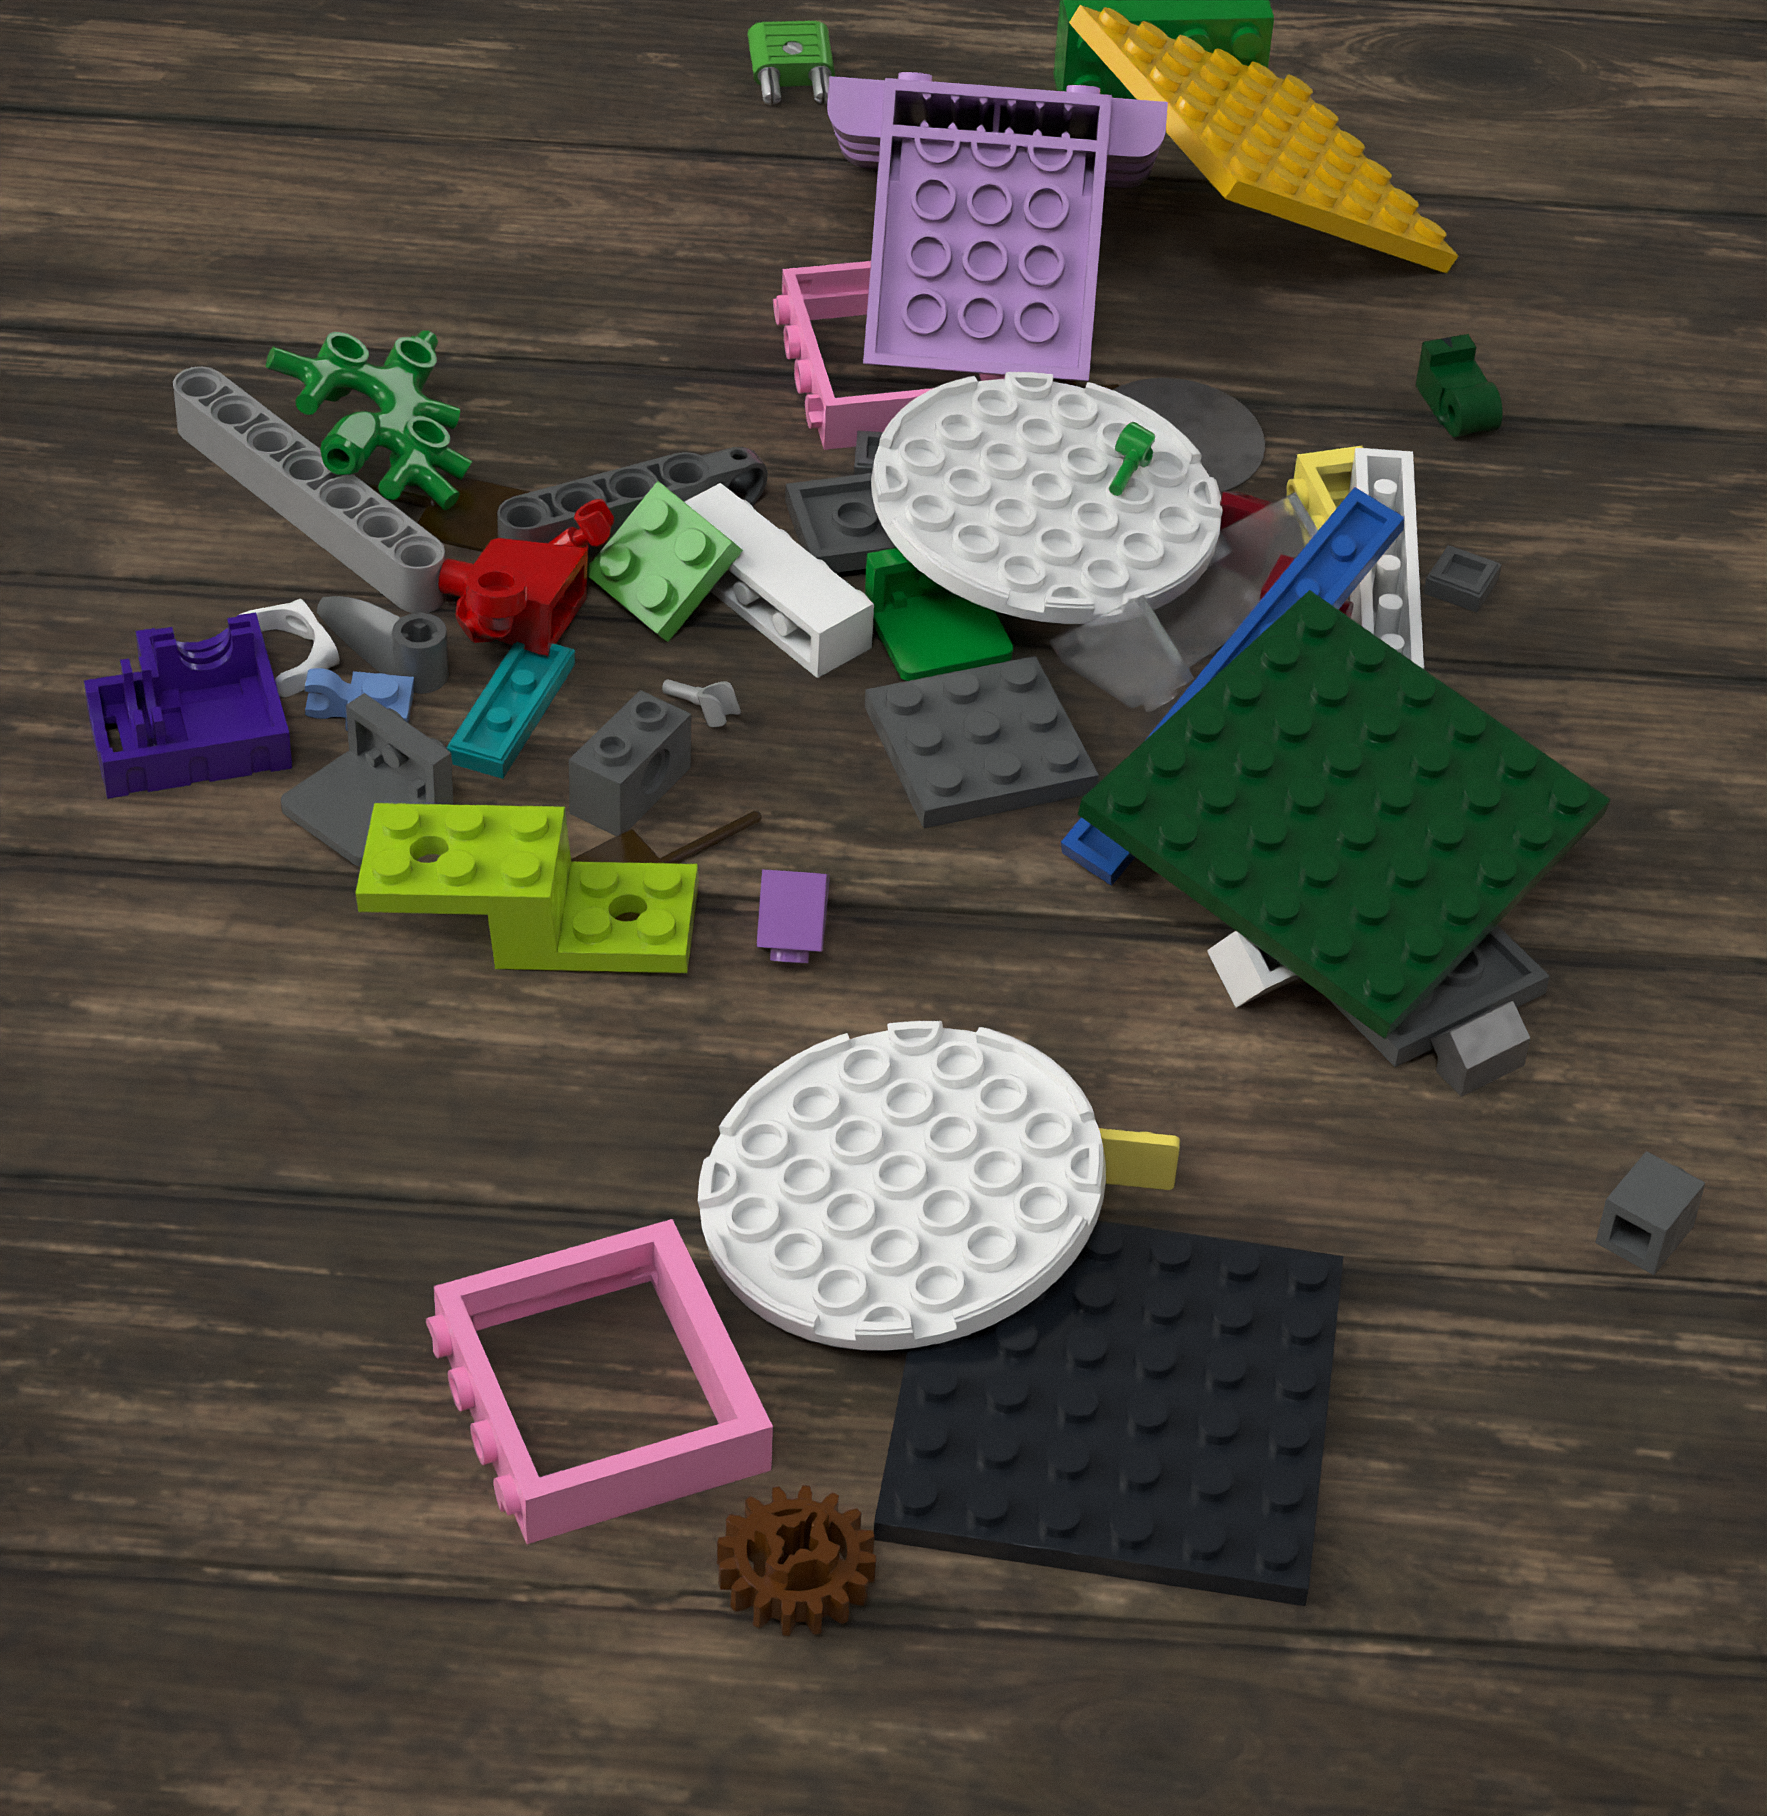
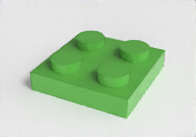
(663, 561)

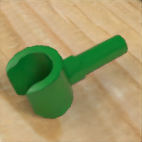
(1135, 446)

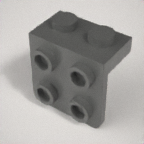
(383, 765)

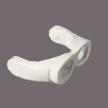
(299, 620)

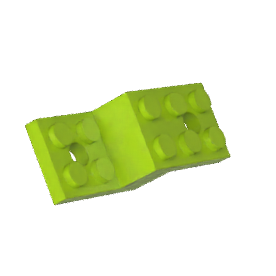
(522, 876)

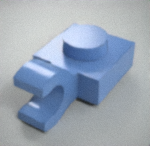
(388, 690)

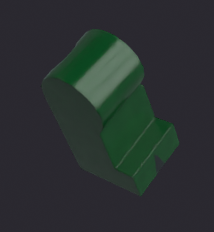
(1457, 387)

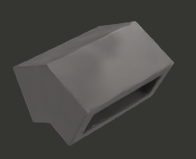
(1482, 1048)

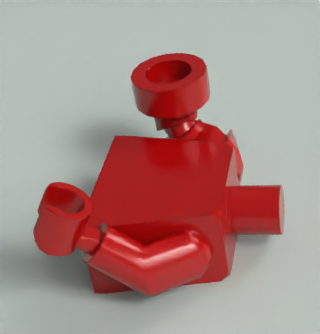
(527, 587)

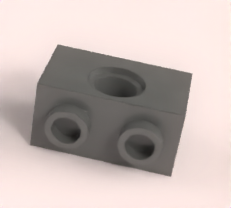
(630, 763)

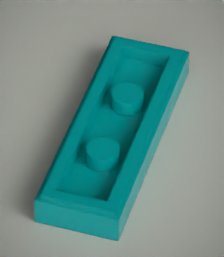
(510, 709)

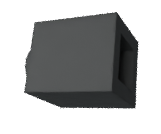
(1650, 1212)

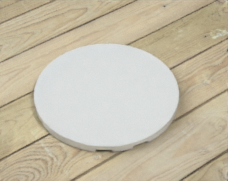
(1012, 502)
(902, 1186)

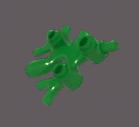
(407, 421)

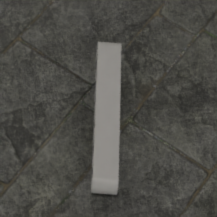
(292, 479)

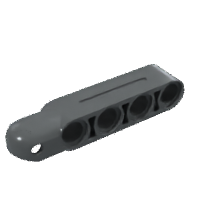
(551, 510)

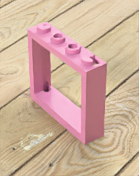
(825, 294)
(626, 1481)

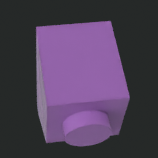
(792, 914)

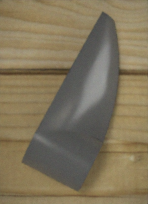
(391, 644)

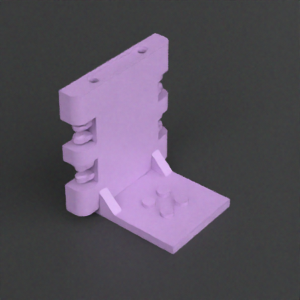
(988, 216)

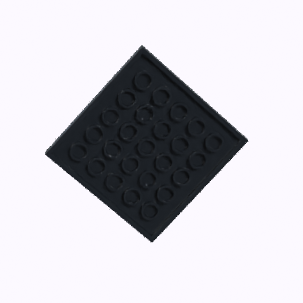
(1131, 1419)

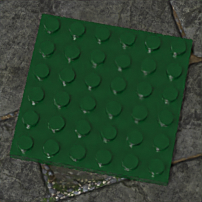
(1344, 811)

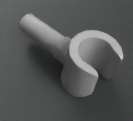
(714, 699)

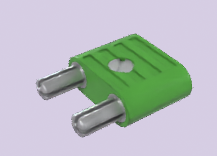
(791, 56)

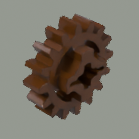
(799, 1560)

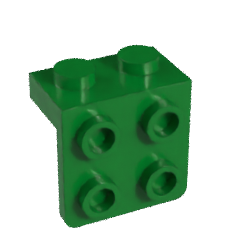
(926, 625)

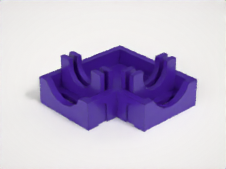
(190, 711)

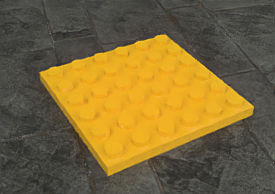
(1264, 139)

